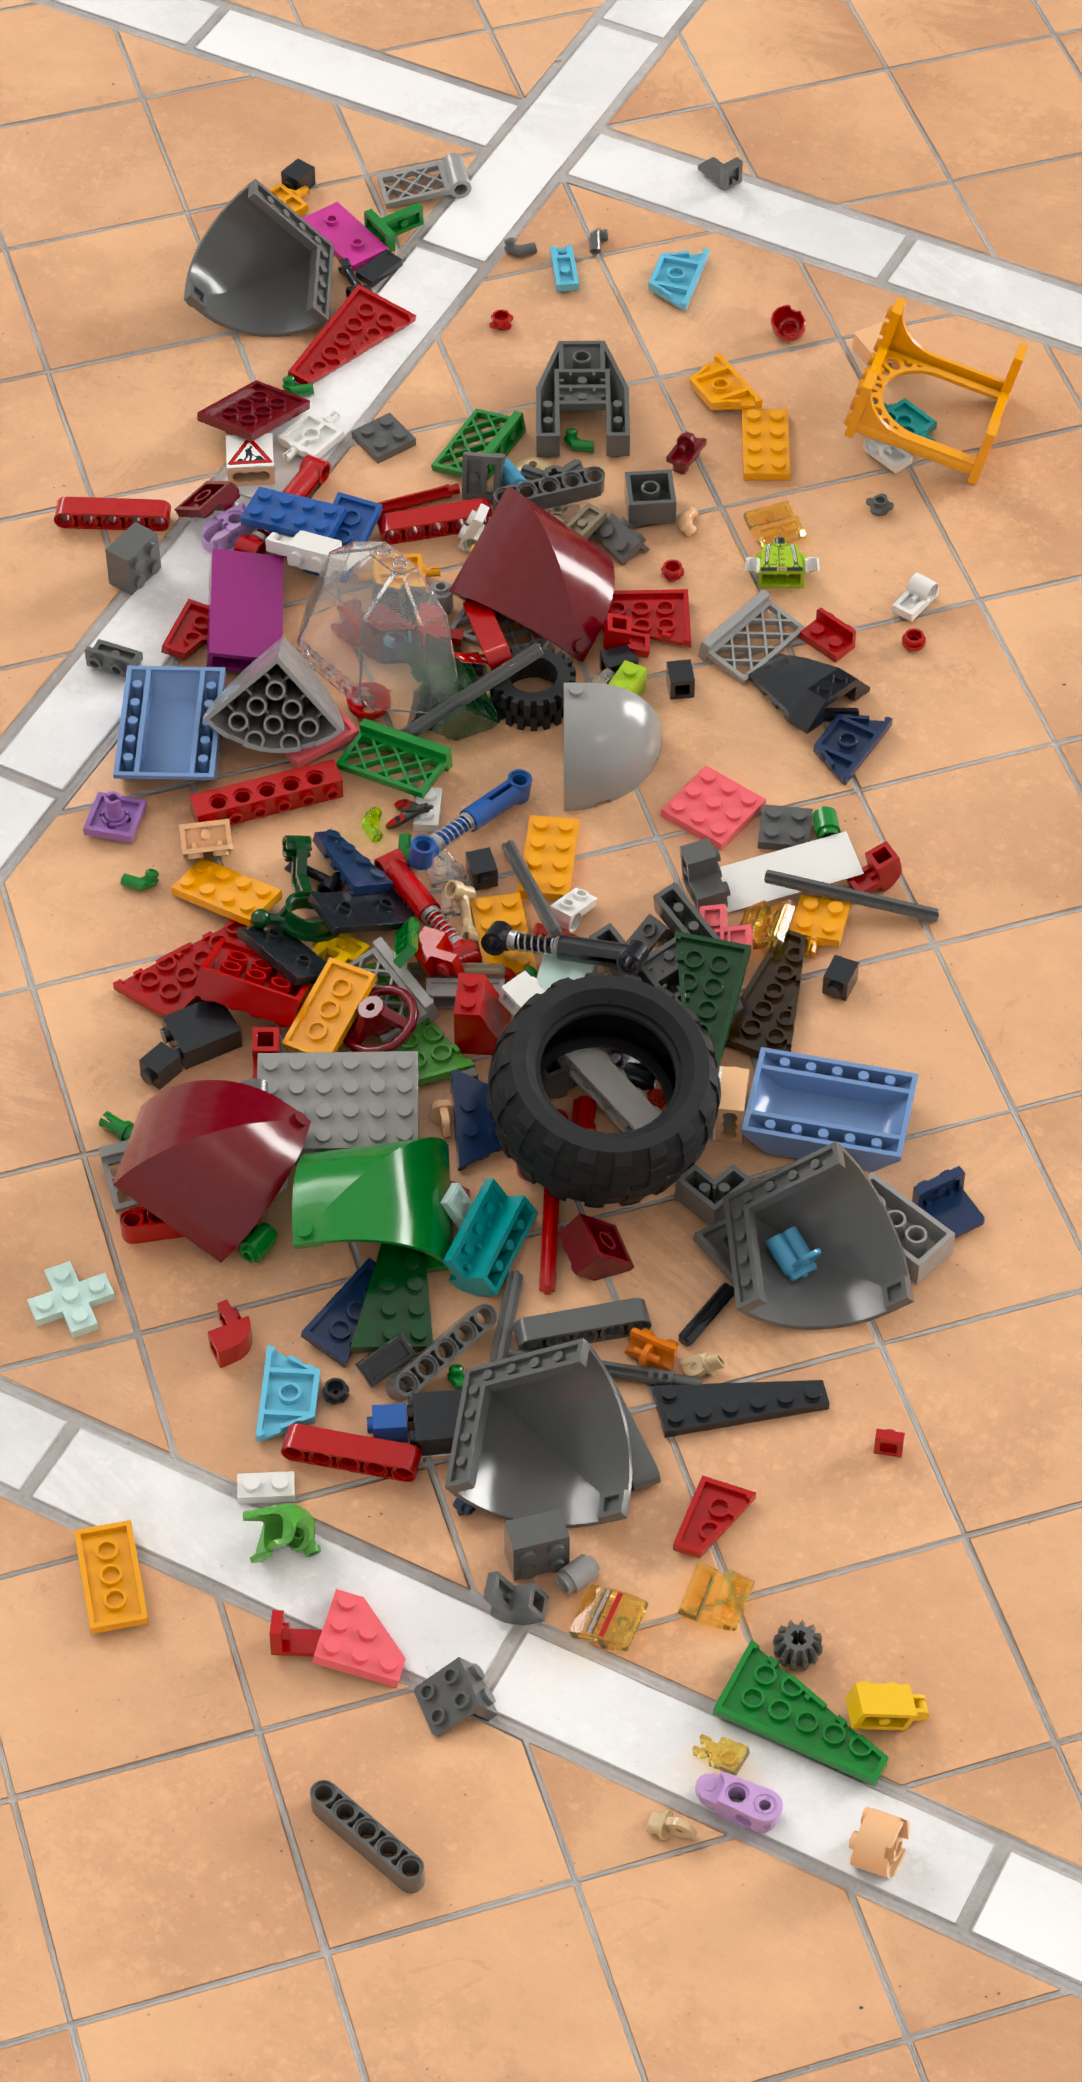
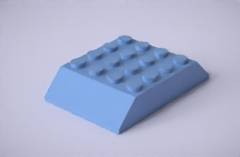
(164, 723)
(813, 1101)

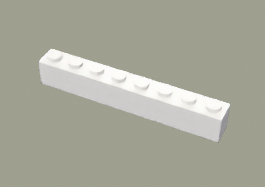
(591, 1068)

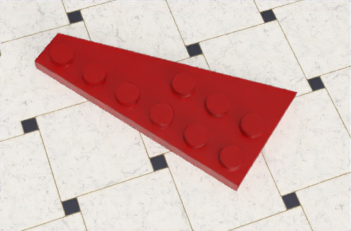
(353, 329)
(657, 613)
(172, 979)

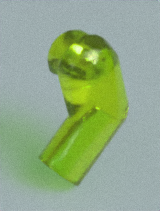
(370, 823)

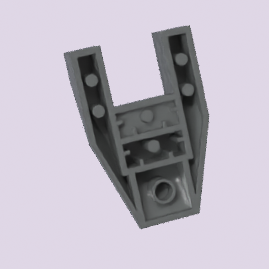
(582, 379)
(662, 963)

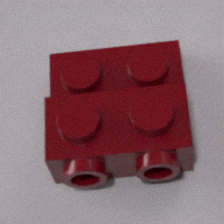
(209, 498)

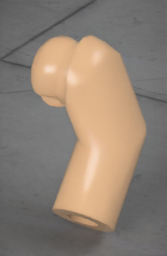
(686, 519)

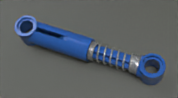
(470, 819)

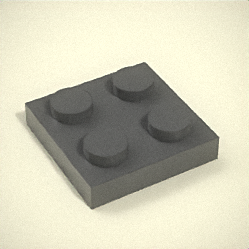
(383, 438)
(784, 827)

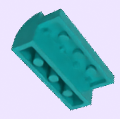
(489, 1240)

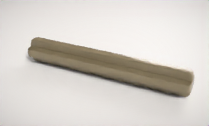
(491, 970)

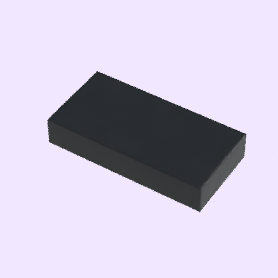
(379, 268)
(385, 1359)

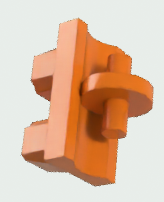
(651, 1349)

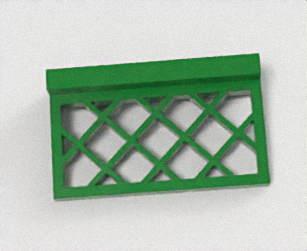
(503, 442)
(403, 746)

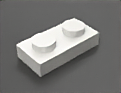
(430, 820)
(266, 1487)

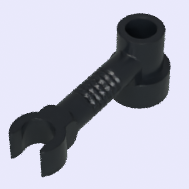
(346, 270)
(327, 883)

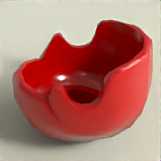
(788, 323)

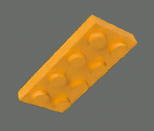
(765, 444)
(551, 854)
(225, 891)
(507, 909)
(329, 1008)
(111, 1577)

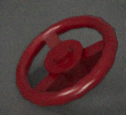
(378, 1019)

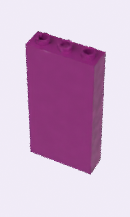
(243, 607)

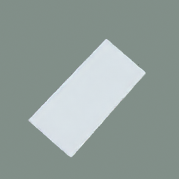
(821, 860)

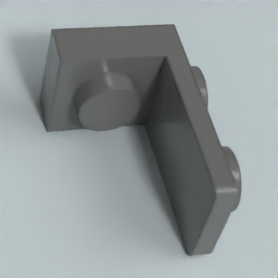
(724, 175)
(651, 932)

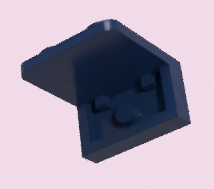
(948, 1202)

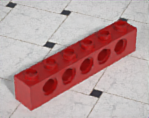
(269, 794)

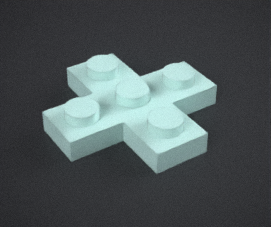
(71, 1299)

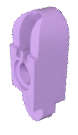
(224, 529)
(718, 1791)

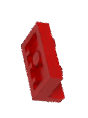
(829, 635)

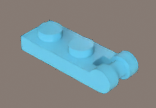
(564, 268)

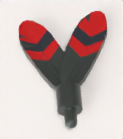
(411, 810)

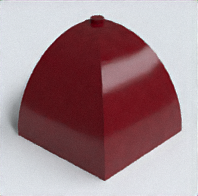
(539, 575)
(211, 1159)

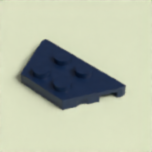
(849, 743)
(472, 1121)

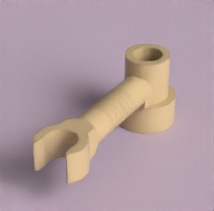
(463, 895)

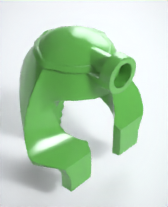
(282, 1526)

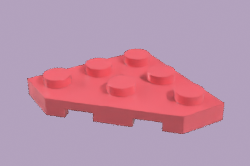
(358, 1642)

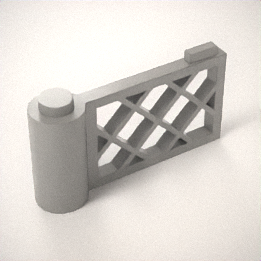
(451, 176)

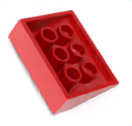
(247, 983)

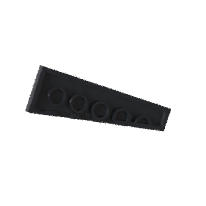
(720, 1405)

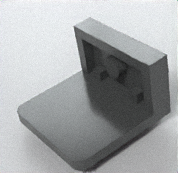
(455, 1695)

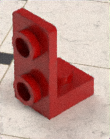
(291, 1641)

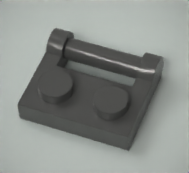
(475, 474)

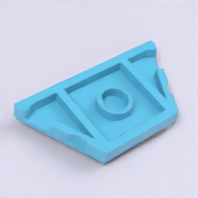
(677, 276)
(287, 1394)

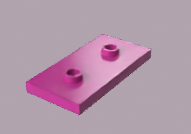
(347, 235)

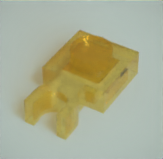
(724, 1755)

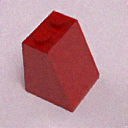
(478, 1015)

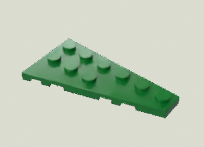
(787, 1712)

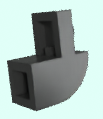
(557, 1079)
(515, 1604)

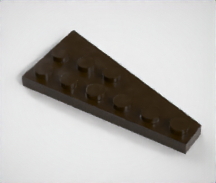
(770, 1000)

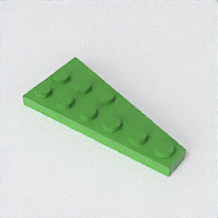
(435, 1052)

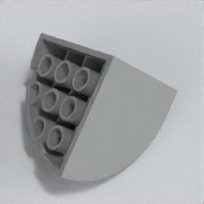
(276, 705)
(607, 743)

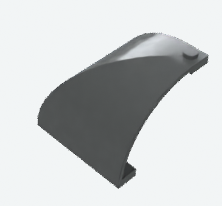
(261, 268)
(835, 1210)
(543, 1438)

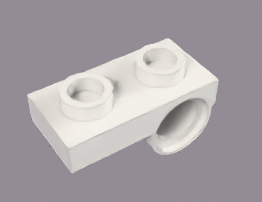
(888, 455)
(471, 533)
(916, 598)
(572, 907)

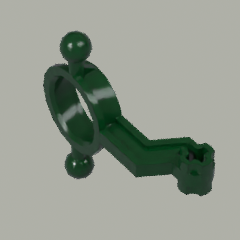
(298, 849)

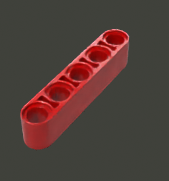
(111, 513)
(428, 521)
(488, 634)
(142, 1226)
(351, 1452)

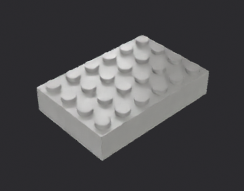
(347, 1095)

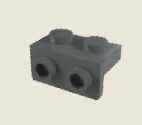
(619, 539)
(112, 657)

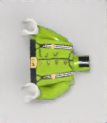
(781, 565)

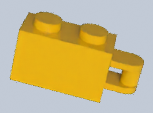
(884, 1706)

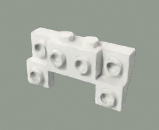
(303, 550)

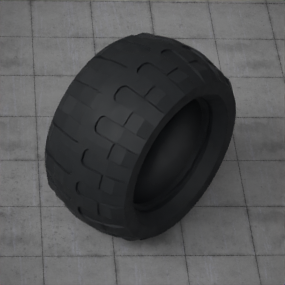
(620, 1017)

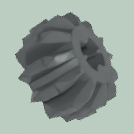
(797, 1645)

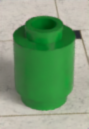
(825, 822)
(258, 1242)

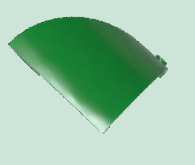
(376, 1196)

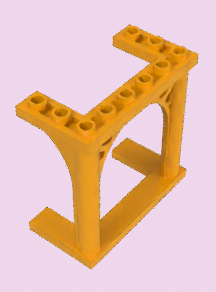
(905, 351)

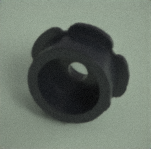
(335, 1385)

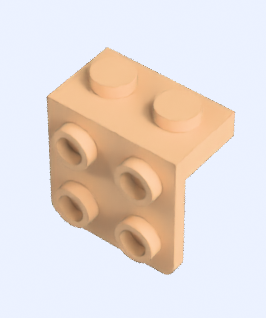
(206, 837)

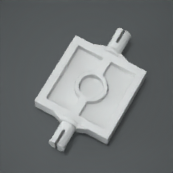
(311, 436)

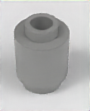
(442, 593)
(577, 1574)

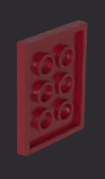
(253, 410)

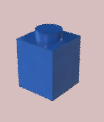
(388, 1422)

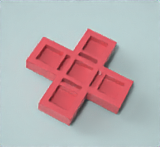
(717, 918)

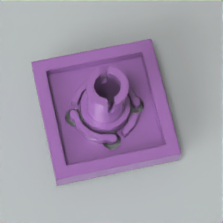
(114, 811)

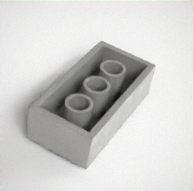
(922, 1236)

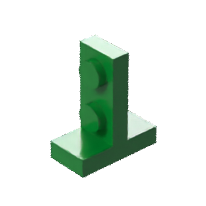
(393, 224)

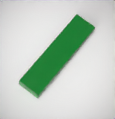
(406, 942)

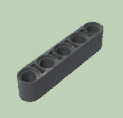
(559, 488)
(592, 1323)
(431, 1358)
(643, 1465)
(371, 1848)

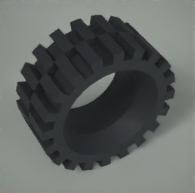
(535, 708)

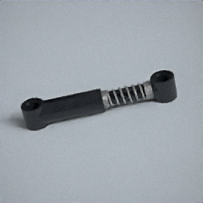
(626, 957)

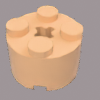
(879, 1842)

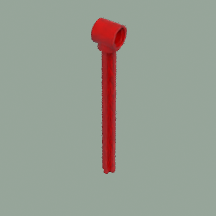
(549, 1240)

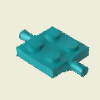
(911, 418)

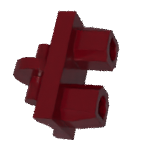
(685, 452)

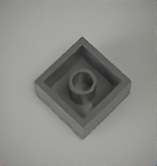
(650, 497)
(133, 558)
(536, 1544)

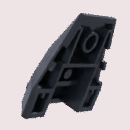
(805, 688)

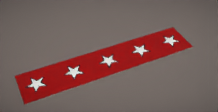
(471, 658)

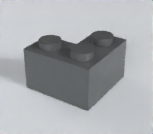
(703, 874)
(705, 1195)

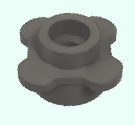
(879, 505)

